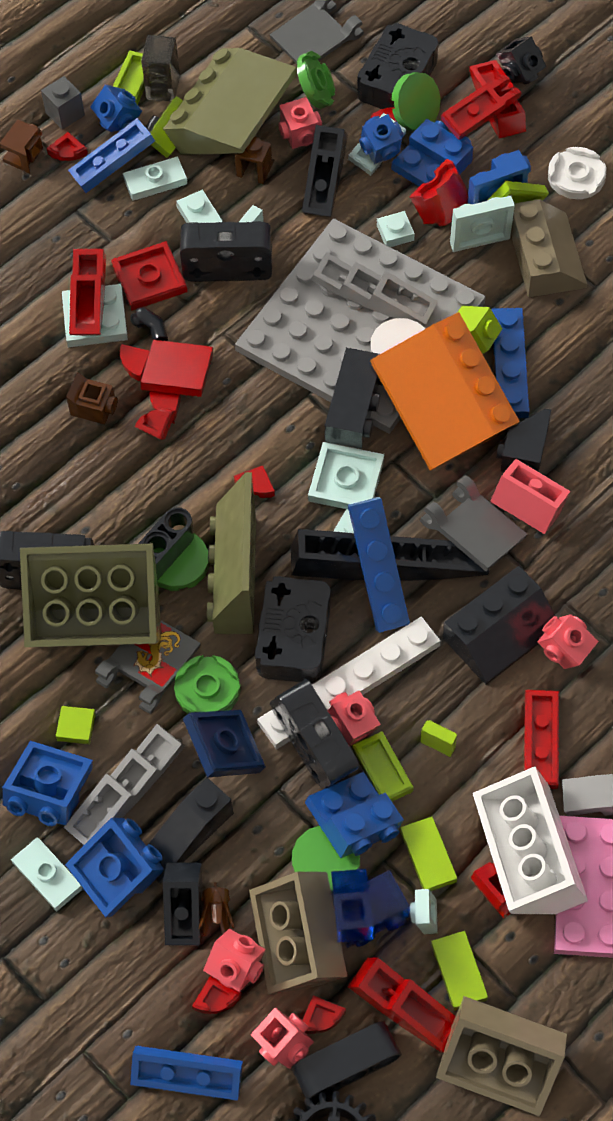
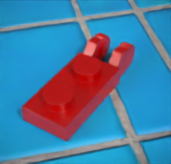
(479, 107)

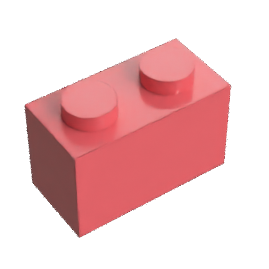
(530, 496)

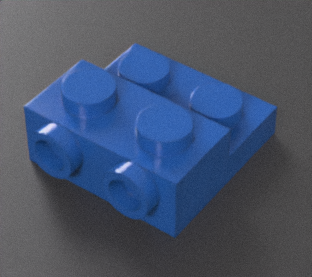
(428, 150)
(503, 168)
(46, 783)
(354, 815)
(115, 865)

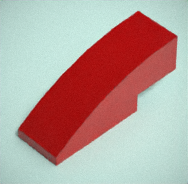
(512, 118)
(87, 291)
(403, 1002)

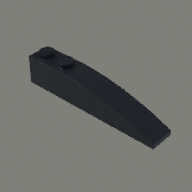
(337, 557)

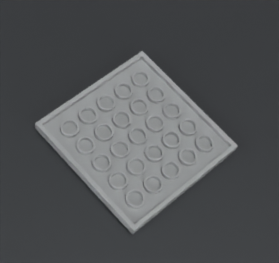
(309, 327)

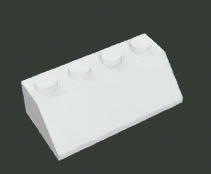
(529, 845)

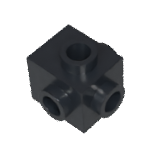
(521, 60)

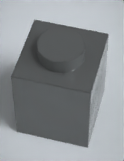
(63, 102)

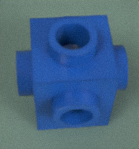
(115, 108)
(381, 138)

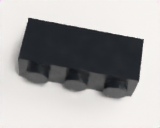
(353, 400)

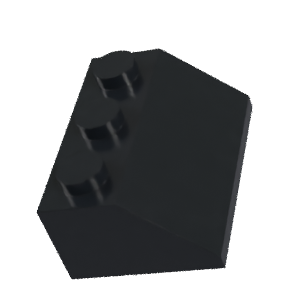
(499, 625)

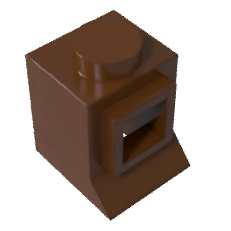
(22, 144)
(257, 152)
(93, 410)

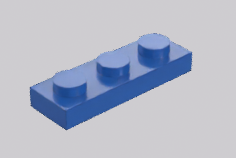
(111, 155)
(186, 1072)

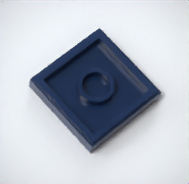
(224, 743)

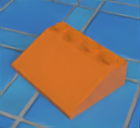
(444, 391)

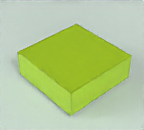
(75, 725)
(438, 738)

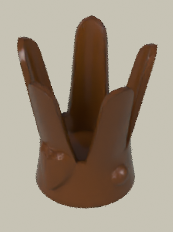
(216, 908)

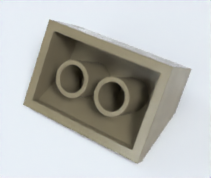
(545, 249)
(298, 932)
(502, 1056)

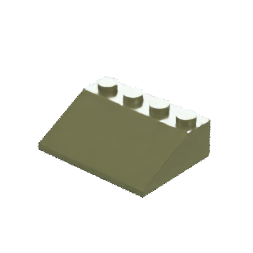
(228, 102)
(233, 560)
(90, 595)

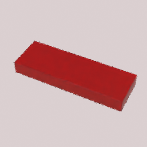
(542, 734)

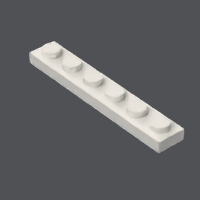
(365, 671)

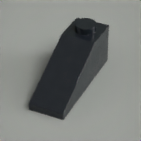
(324, 170)
(192, 824)

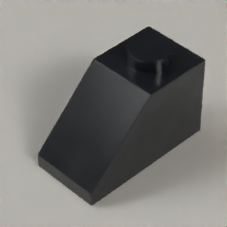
(525, 441)
(182, 903)

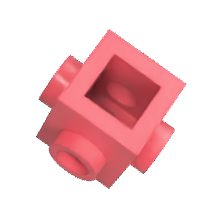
(298, 122)
(567, 641)
(353, 716)
(235, 960)
(282, 1038)

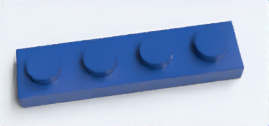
(511, 359)
(378, 564)

